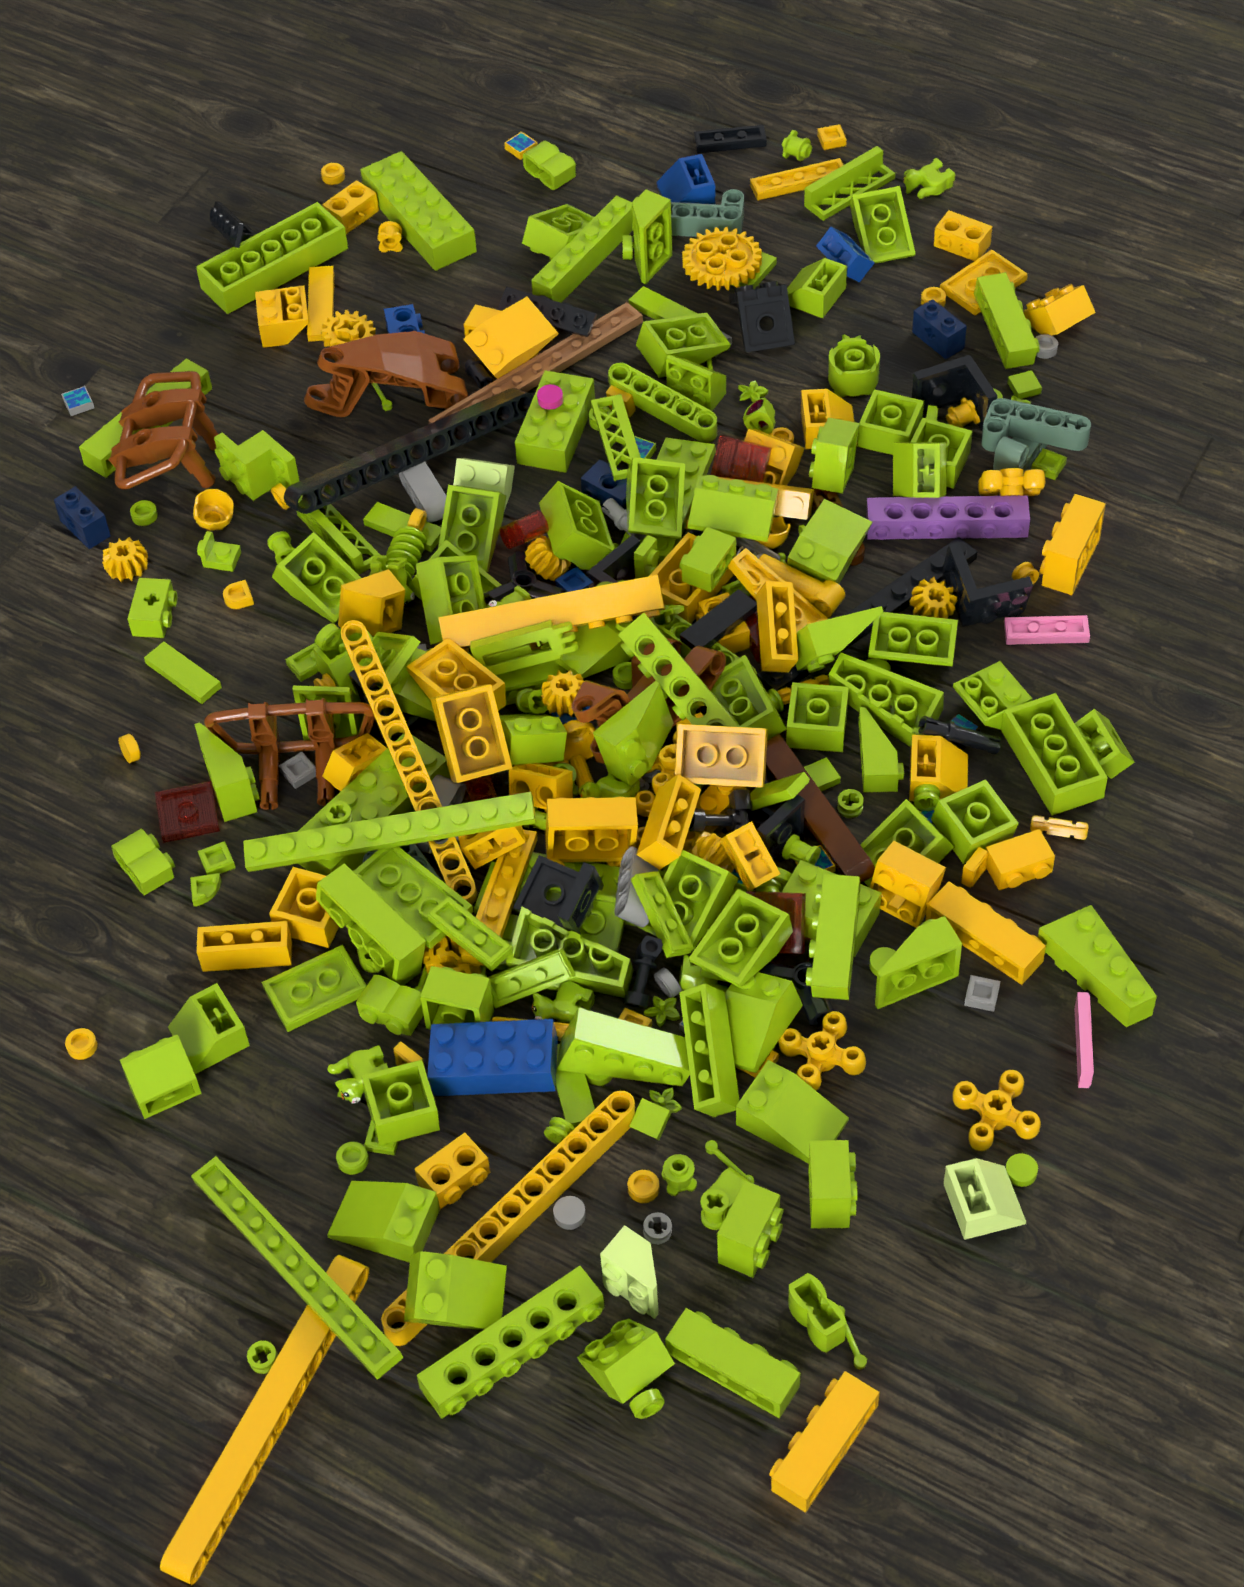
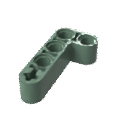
(694, 218)
(1034, 424)
(1016, 453)

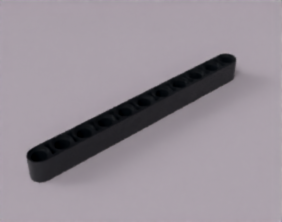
(401, 452)

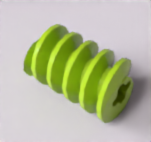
(408, 544)

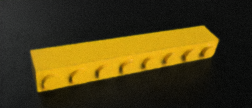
(579, 607)

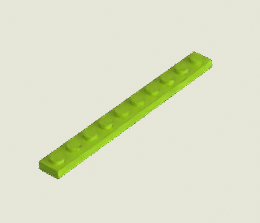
(389, 831)
(298, 1268)

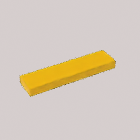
(791, 180)
(319, 299)

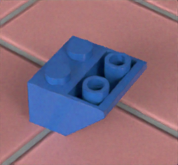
(688, 181)

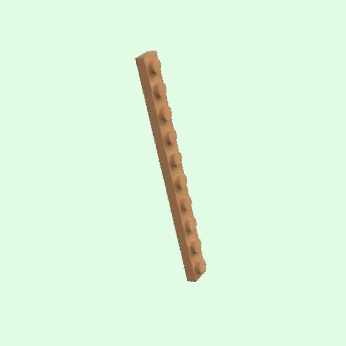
(555, 358)

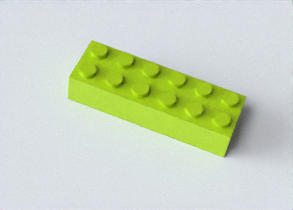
(420, 210)
(272, 257)
(373, 795)

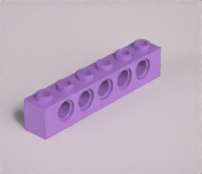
(948, 517)

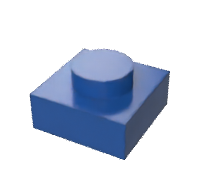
(573, 580)

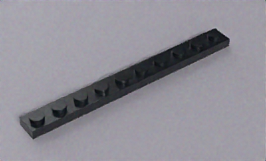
(892, 598)

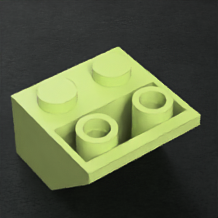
(484, 476)
(982, 1197)
(630, 1271)

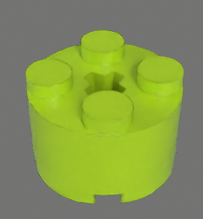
(853, 367)

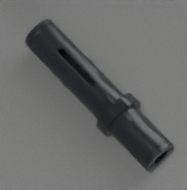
(959, 735)

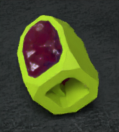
(760, 416)

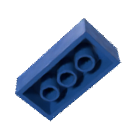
(493, 1057)

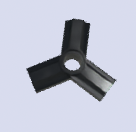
(523, 576)
(813, 1007)

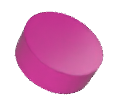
(550, 397)

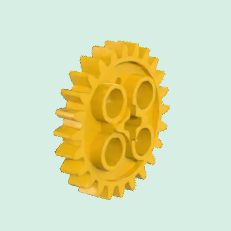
(722, 258)

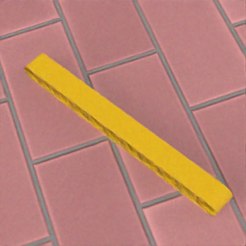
(404, 749)
(527, 1206)
(256, 1434)

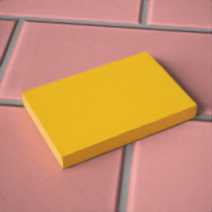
(962, 284)

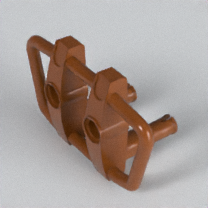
(164, 442)
(268, 745)

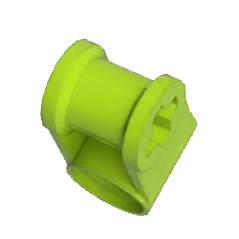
(720, 1197)

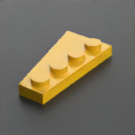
(755, 573)

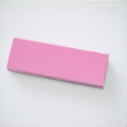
(1046, 630)
(1084, 1040)

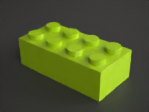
(552, 435)
(1054, 754)

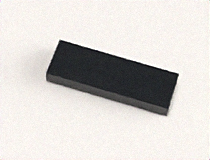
(730, 139)
(719, 621)

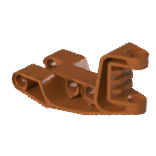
(388, 359)
(607, 701)

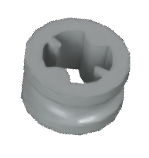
(649, 1233)

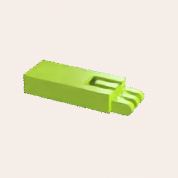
(513, 650)

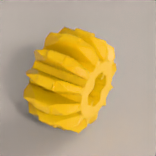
(125, 559)
(544, 561)
(933, 599)
(560, 692)
(710, 849)

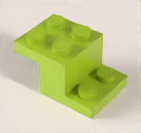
(255, 464)

